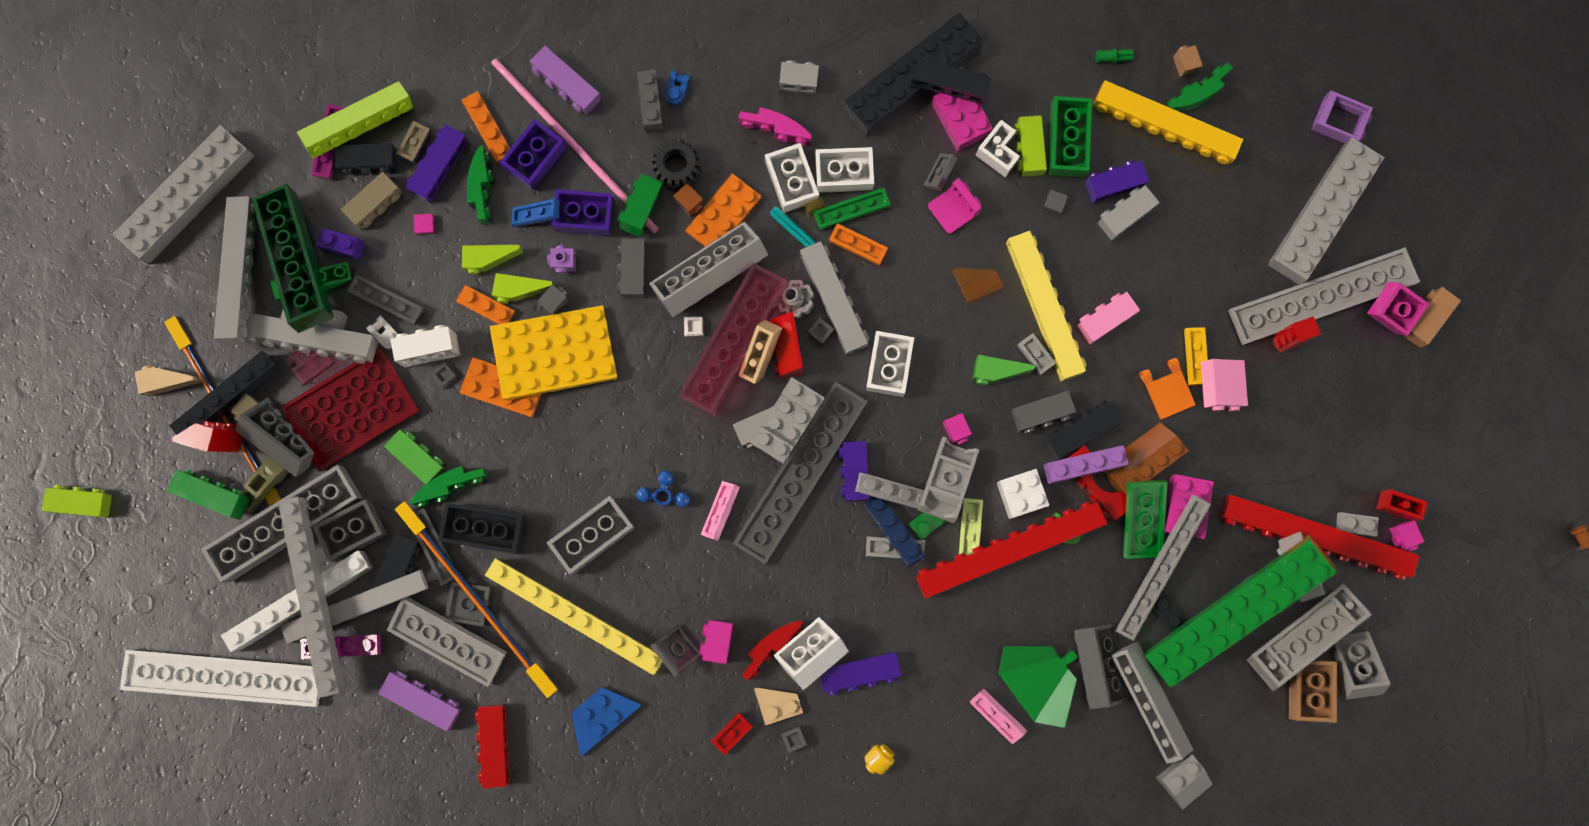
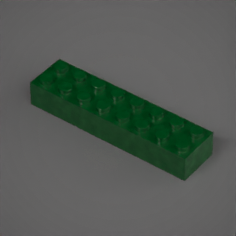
(292, 258)

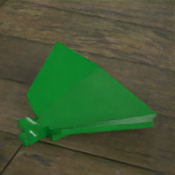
(1039, 681)

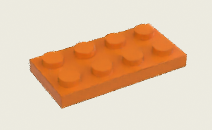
(723, 211)
(484, 385)

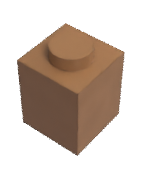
(1187, 60)

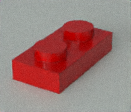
(731, 733)

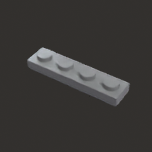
(888, 490)

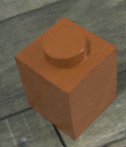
(689, 200)

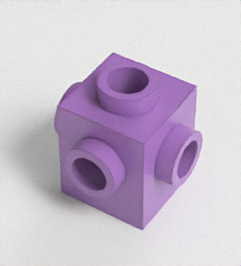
(562, 259)

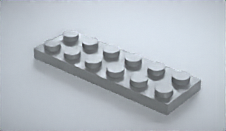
(446, 641)

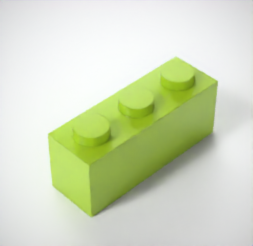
(1030, 146)
(77, 501)

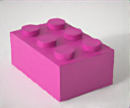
(962, 120)
(1178, 494)

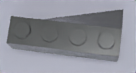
(273, 436)

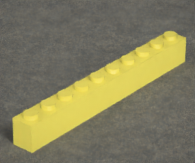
(574, 616)

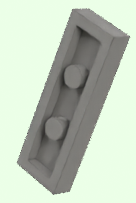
(883, 548)

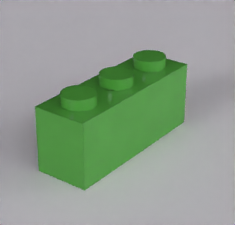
(415, 456)

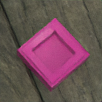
(424, 224)

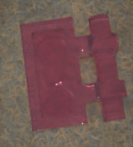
(310, 367)

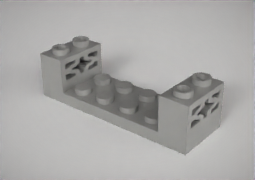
(1308, 637)

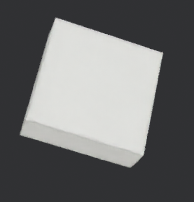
(693, 326)

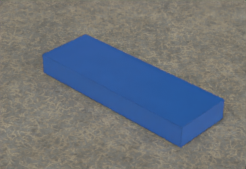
(535, 212)

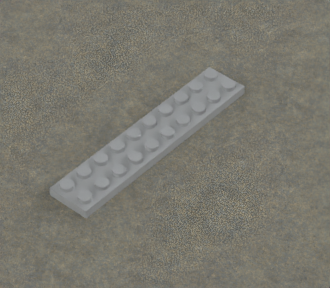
(1322, 296)

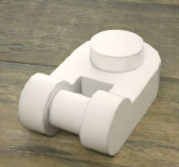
(384, 338)

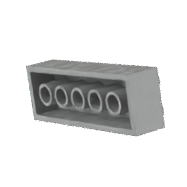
(708, 269)

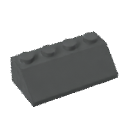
(1100, 673)

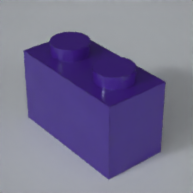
(340, 244)

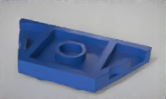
(600, 716)

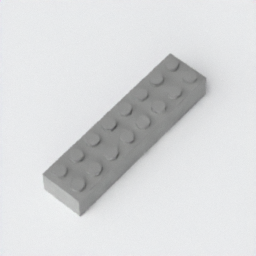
(183, 195)
(1325, 211)
(264, 533)

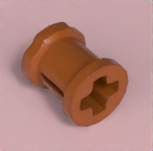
(1582, 535)

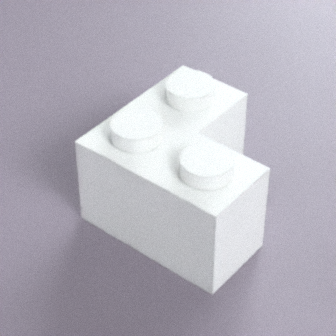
(995, 150)

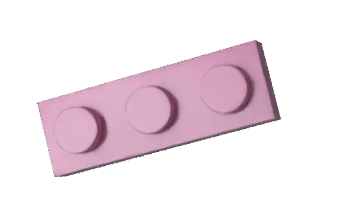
(720, 510)
(998, 716)

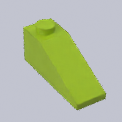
(485, 257)
(517, 288)

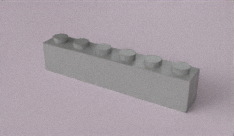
(834, 298)
(1152, 703)

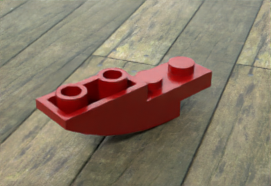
(775, 641)

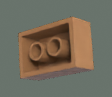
(1314, 693)

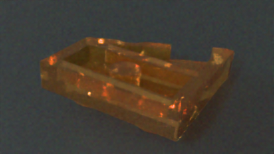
(977, 282)

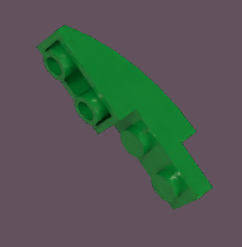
(1200, 93)
(478, 180)
(332, 277)
(440, 487)

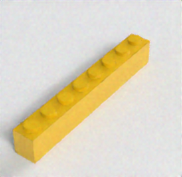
(1167, 123)

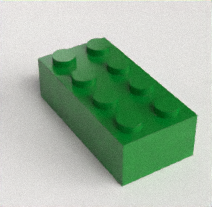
(1069, 137)

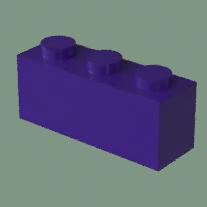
(1116, 181)
(854, 462)

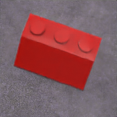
(787, 348)
(211, 437)

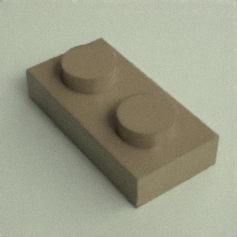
(414, 142)

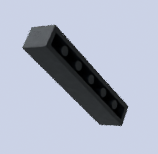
(228, 393)

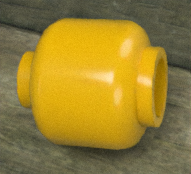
(879, 759)

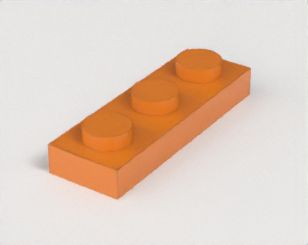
(858, 244)
(485, 306)

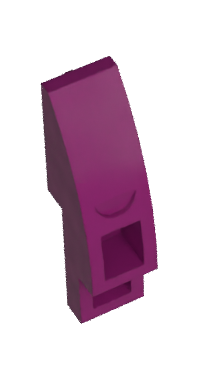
(350, 646)

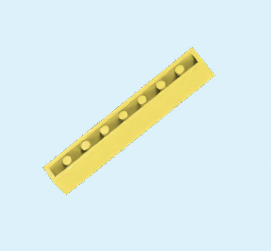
(1046, 306)

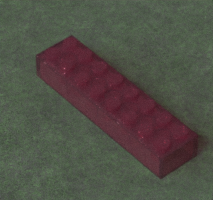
(728, 346)

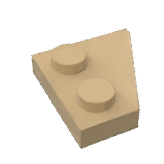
(777, 705)

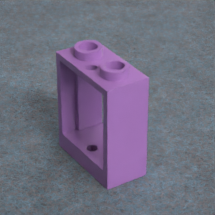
(1347, 104)

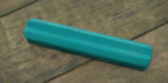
(792, 227)

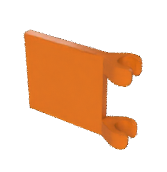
(1170, 392)

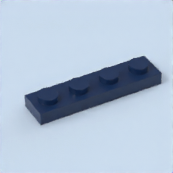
(894, 531)

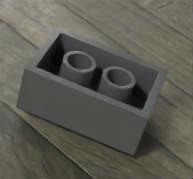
(349, 530)

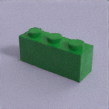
(640, 204)

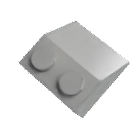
(1185, 780)

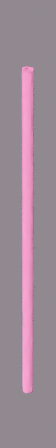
(571, 142)

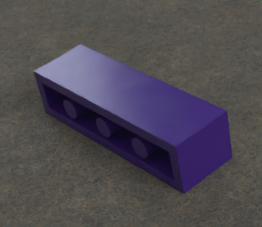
(437, 163)
(860, 672)

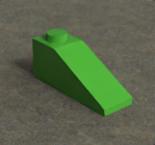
(994, 369)

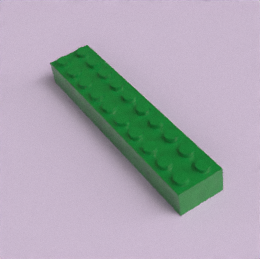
(1241, 611)

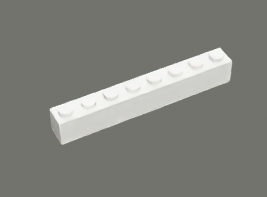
(288, 606)

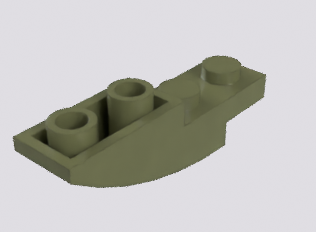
(262, 482)

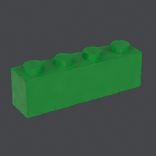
(207, 494)

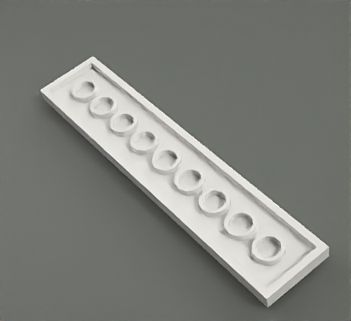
(219, 678)

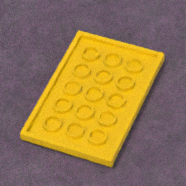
(553, 352)

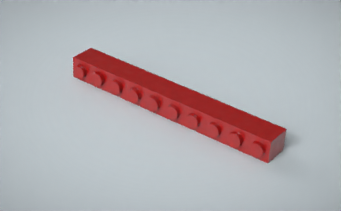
(1329, 539)
(1010, 550)

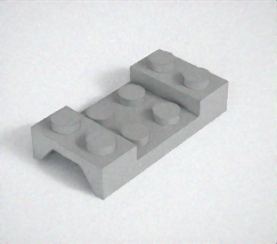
(787, 420)
(948, 481)

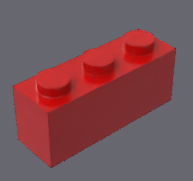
(1296, 334)

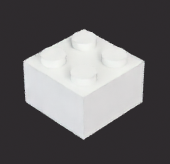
(1022, 494)

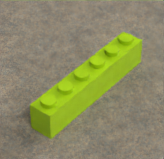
(355, 119)

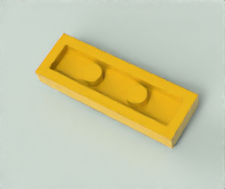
(1195, 353)

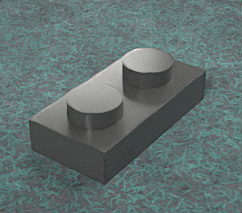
(940, 171)

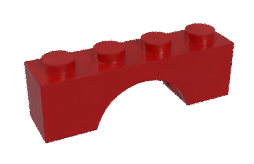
(1112, 504)

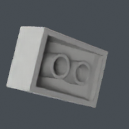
(1359, 666)

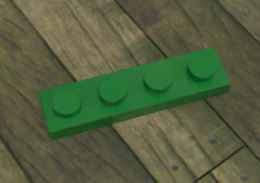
(851, 208)

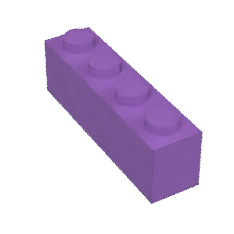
(565, 80)
(1085, 464)
(420, 701)

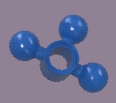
(665, 478)

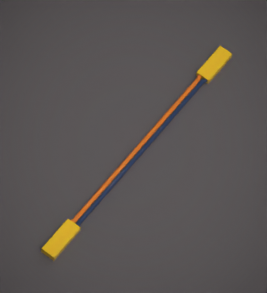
(183, 342)
(535, 670)

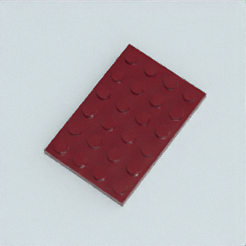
(350, 409)

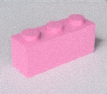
(1107, 317)

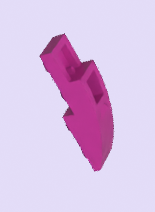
(783, 127)

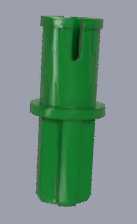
(1114, 55)

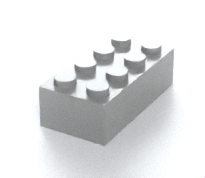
(590, 535)

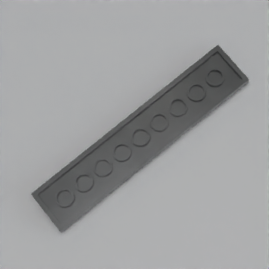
(800, 473)

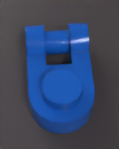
(674, 95)

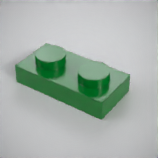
(925, 524)

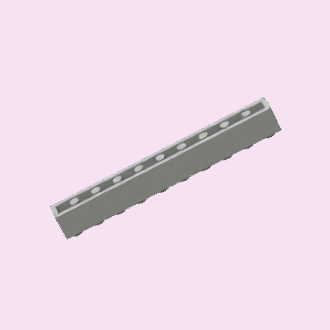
(311, 596)

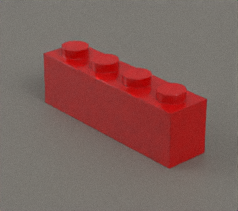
(493, 746)

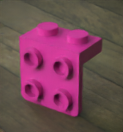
(955, 206)

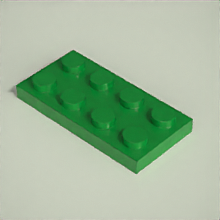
(1145, 519)

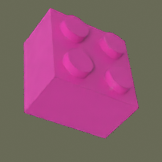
(1398, 308)
(717, 641)

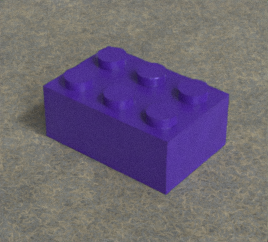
(533, 154)
(584, 212)

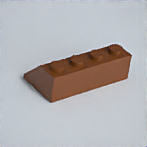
(1147, 457)

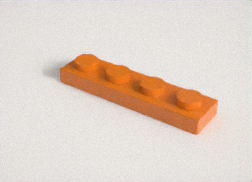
(486, 126)

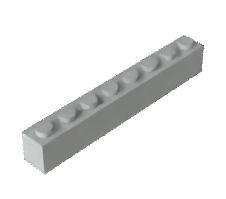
(235, 271)
(318, 339)

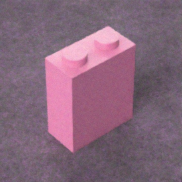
(1224, 384)

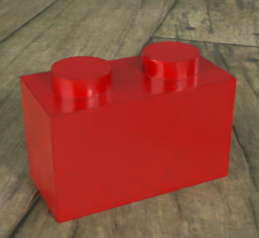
(1401, 505)

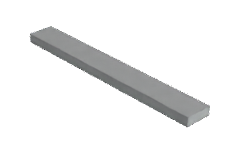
(1163, 567)
(363, 603)

